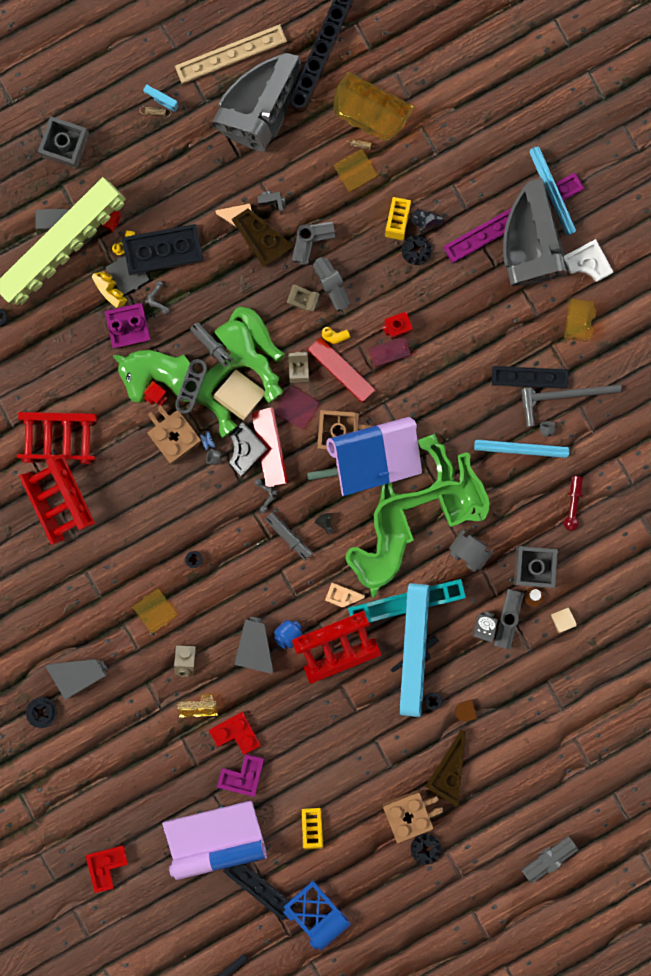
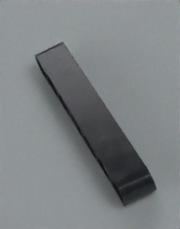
(317, 58)

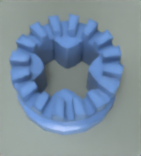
(207, 441)

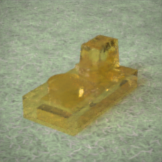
(205, 707)

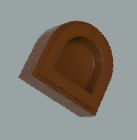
(465, 711)

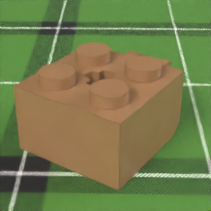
(330, 420)
(173, 424)
(414, 805)

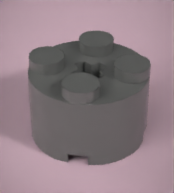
(470, 550)

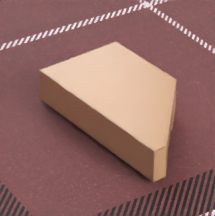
(229, 213)
(342, 596)

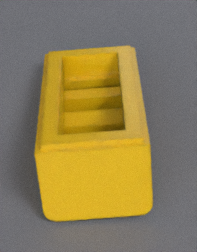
(396, 230)
(318, 845)

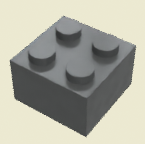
(63, 142)
(535, 567)

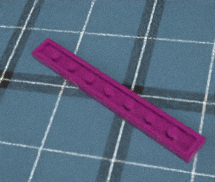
(496, 227)

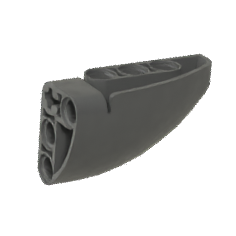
(258, 102)
(532, 238)

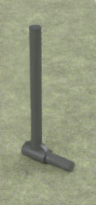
(529, 397)

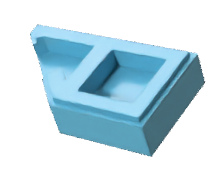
(161, 98)

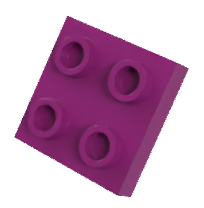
(127, 326)

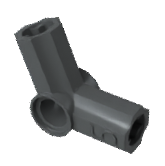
(303, 247)
(331, 283)

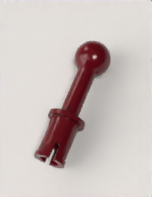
(571, 522)

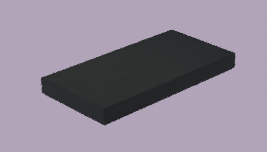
(162, 249)

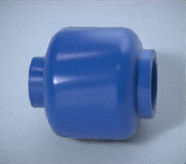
(286, 633)

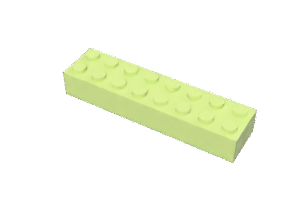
(60, 242)

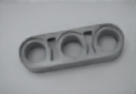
(184, 393)

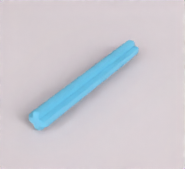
(552, 191)
(519, 448)

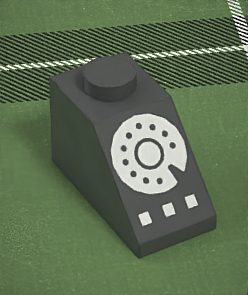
(484, 626)

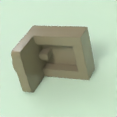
(303, 298)
(298, 367)
(184, 661)

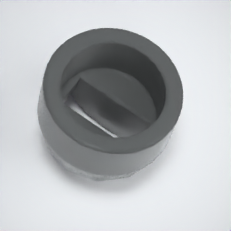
(547, 428)
(213, 457)

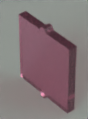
(296, 407)

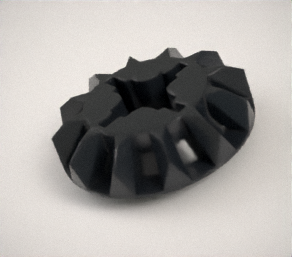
(413, 258)
(32, 714)
(417, 845)

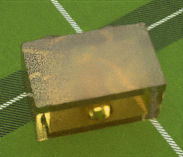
(579, 320)

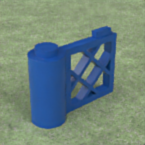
(328, 927)

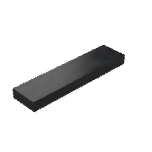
(530, 377)
(259, 889)

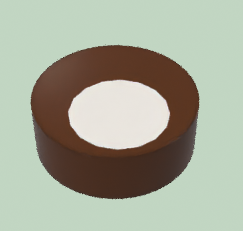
(533, 596)

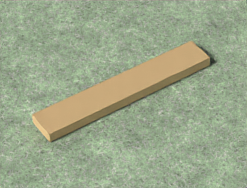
(231, 54)

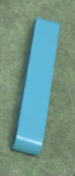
(414, 650)

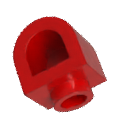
(155, 394)

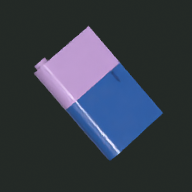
(376, 455)

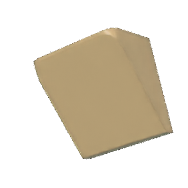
(563, 620)

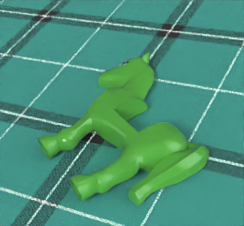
(238, 338)
(391, 524)

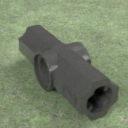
(511, 606)
(549, 859)

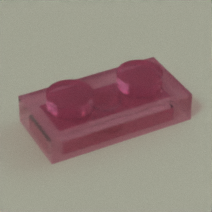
(389, 352)

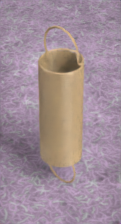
(155, 111)
(360, 143)

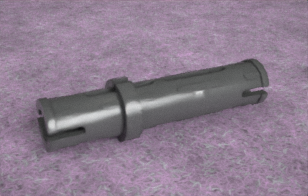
(216, 349)
(294, 541)

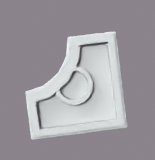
(588, 260)

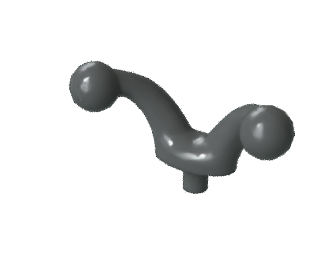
(152, 303)
(272, 493)

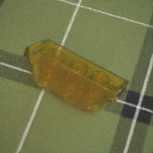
(370, 107)

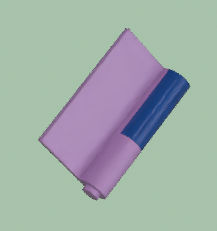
(214, 840)

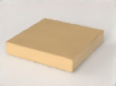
(239, 395)

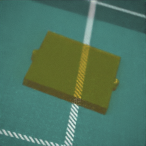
(355, 170)
(155, 610)

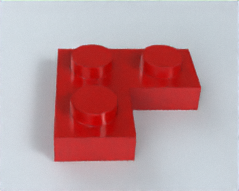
(237, 728)
(100, 865)

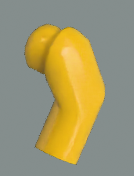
(118, 248)
(334, 337)

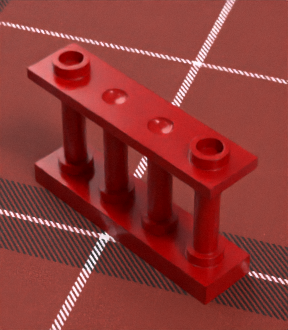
(48, 421)
(73, 499)
(342, 660)

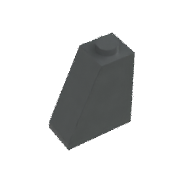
(254, 647)
(76, 675)

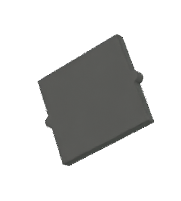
(120, 275)

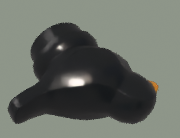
(426, 220)

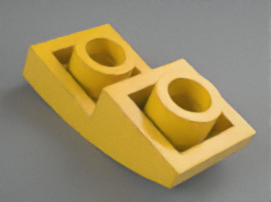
(105, 285)

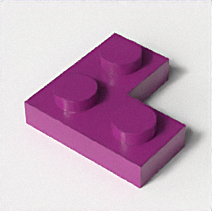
(244, 781)

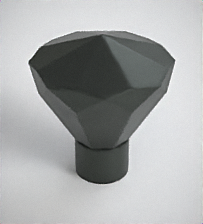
(324, 522)

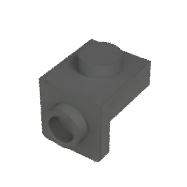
(268, 198)

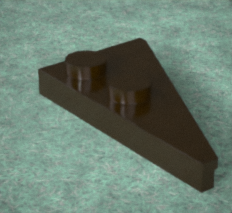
(447, 775)

